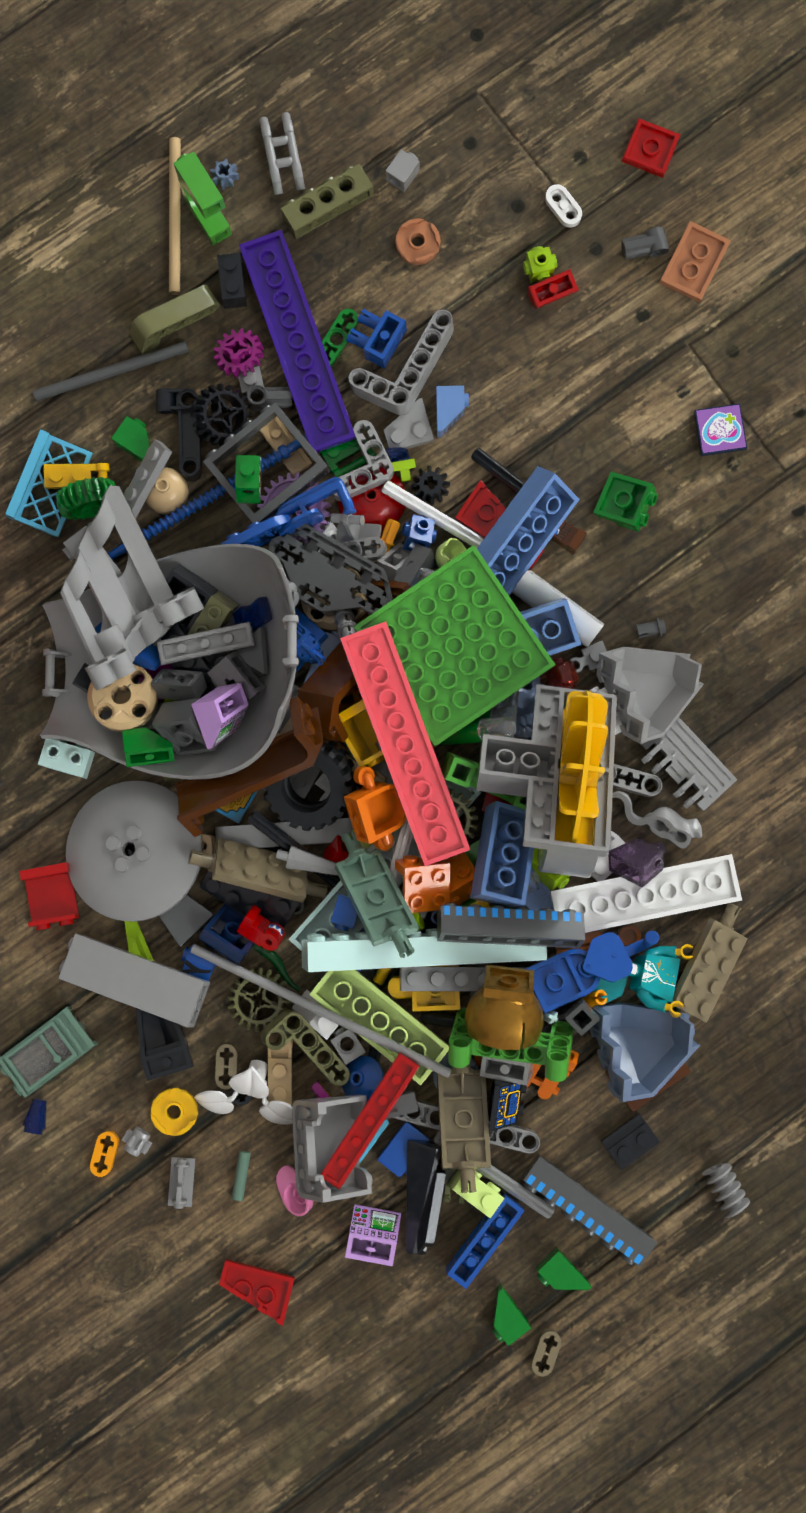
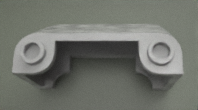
(317, 1132)

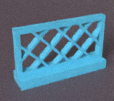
(29, 477)

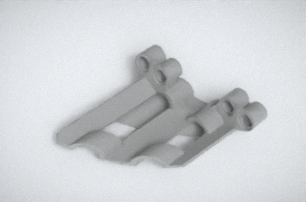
(134, 606)

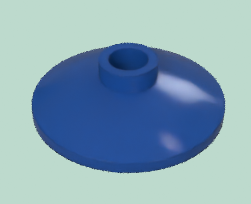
(370, 1076)

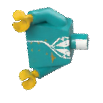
(656, 976)

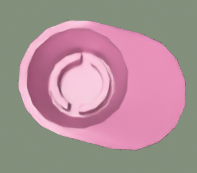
(287, 1188)

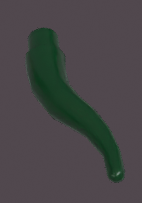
(275, 959)

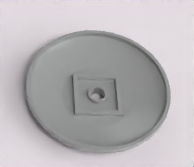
(156, 873)

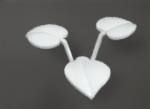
(253, 1084)

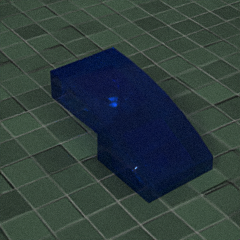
(257, 613)

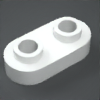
(565, 206)

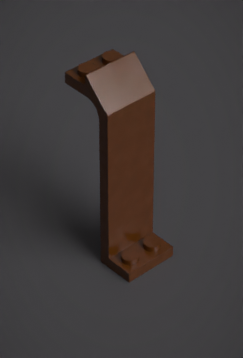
(335, 679)
(284, 757)

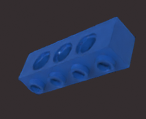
(483, 1241)

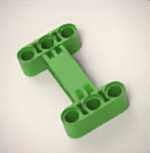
(549, 1050)

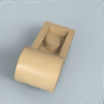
(280, 1072)

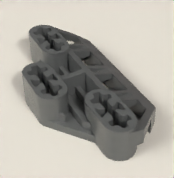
(332, 581)

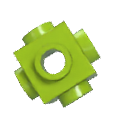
(535, 268)

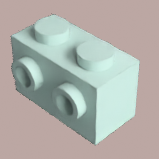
(66, 757)

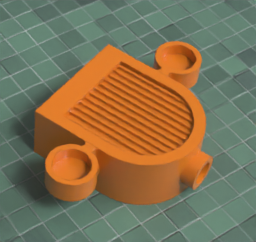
(374, 809)

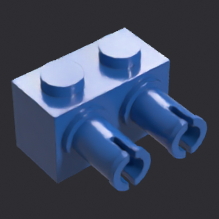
(384, 339)

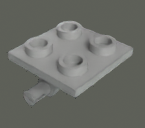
(352, 528)

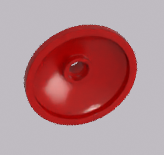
(381, 507)

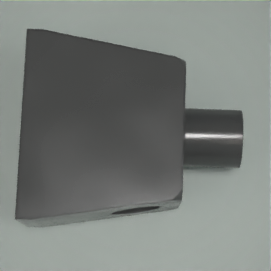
(186, 919)

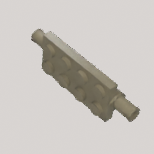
(256, 870)
(710, 966)
(464, 1124)

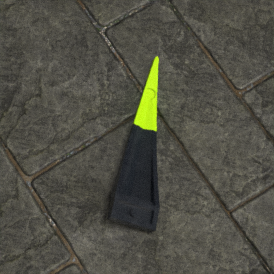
(161, 1041)

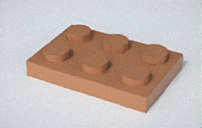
(695, 261)

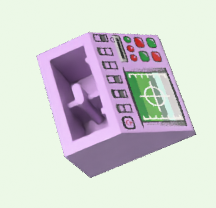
(220, 713)
(373, 1235)

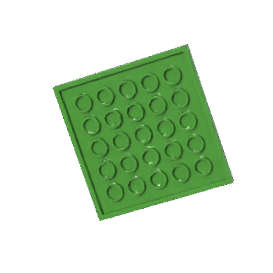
(461, 643)

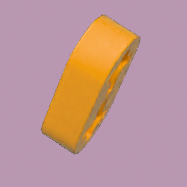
(99, 1152)

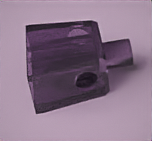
(637, 861)

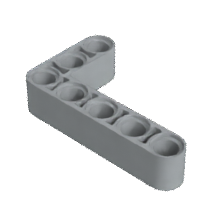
(411, 370)

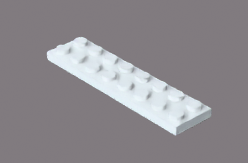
(671, 892)

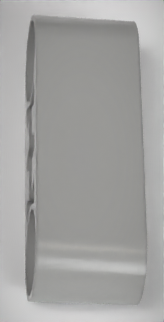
(635, 775)

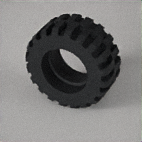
(315, 813)

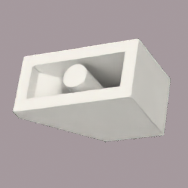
(320, 1024)

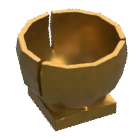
(505, 1008)

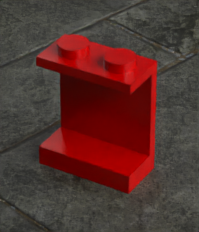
(50, 896)

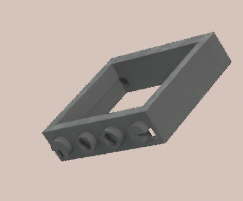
(250, 428)

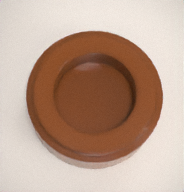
(629, 934)

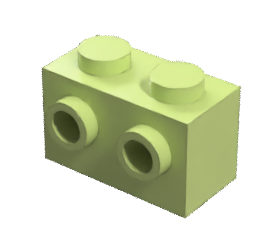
(486, 1197)

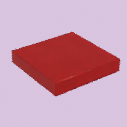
(650, 148)

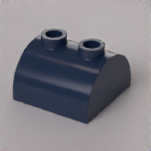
(222, 935)

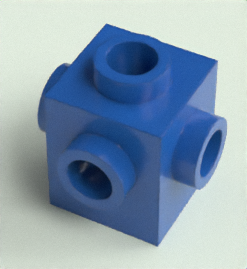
(418, 531)

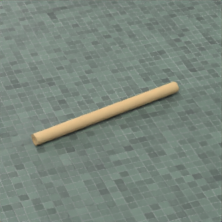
(174, 217)

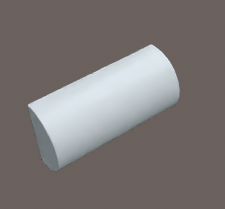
(537, 591)

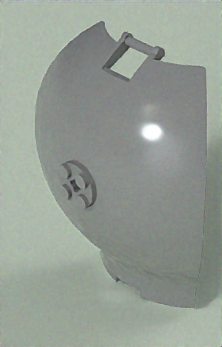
(241, 574)

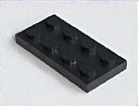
(241, 899)

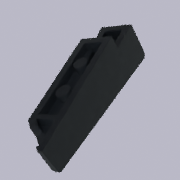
(424, 1195)

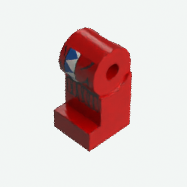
(261, 930)

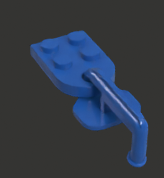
(281, 524)
(565, 980)

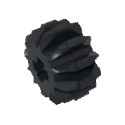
(436, 479)

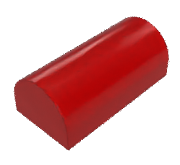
(552, 289)

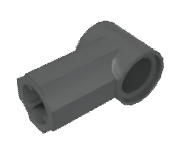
(650, 243)
(279, 395)

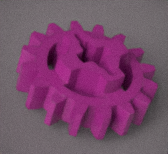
(238, 353)

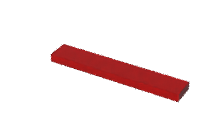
(369, 1120)

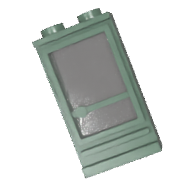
(46, 1052)

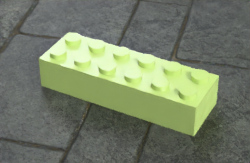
(366, 1004)

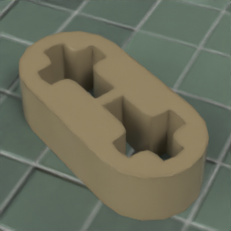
(220, 1064)
(540, 1351)

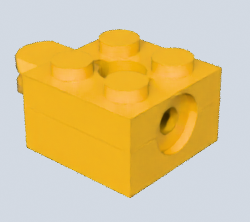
(426, 999)

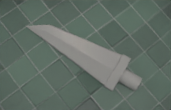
(306, 861)

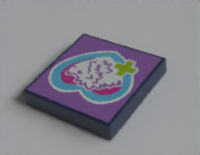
(720, 429)

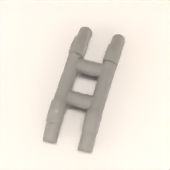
(274, 164)

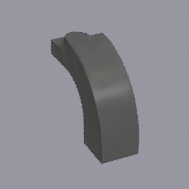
(578, 1015)

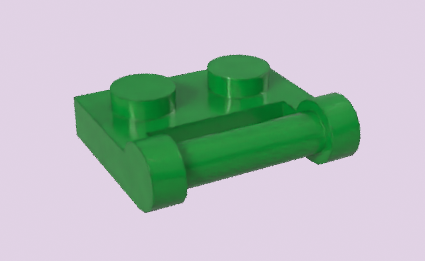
(340, 453)

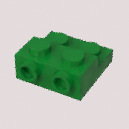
(626, 501)

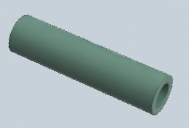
(241, 1175)

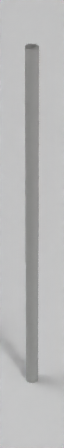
(320, 1010)

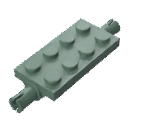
(376, 896)

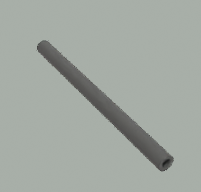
(110, 371)

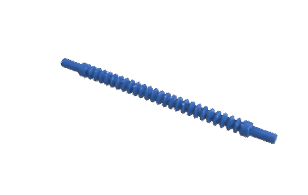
(283, 452)

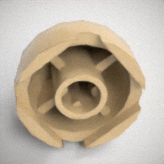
(168, 492)

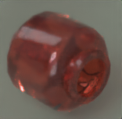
(562, 674)

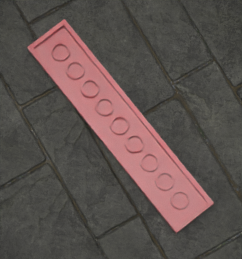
(405, 743)

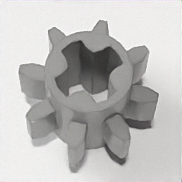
(136, 1141)

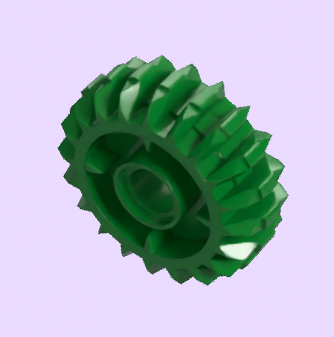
(82, 498)

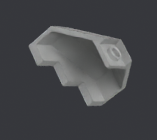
(649, 688)

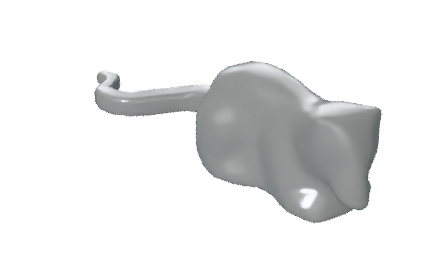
(664, 822)

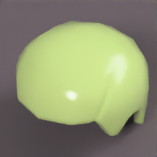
(448, 551)

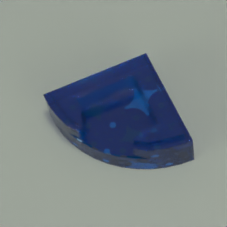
(397, 454)

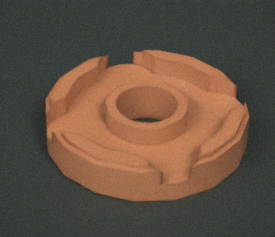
(417, 254)

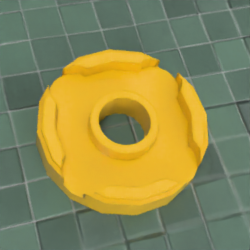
(160, 1115)

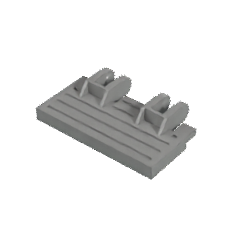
(690, 761)

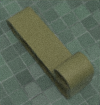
(172, 316)
(311, 1049)

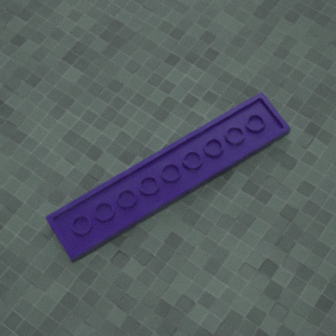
(297, 341)

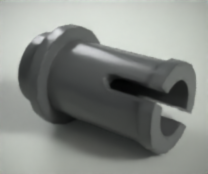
(651, 628)

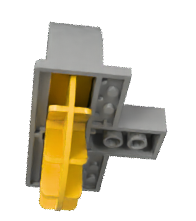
(563, 776)

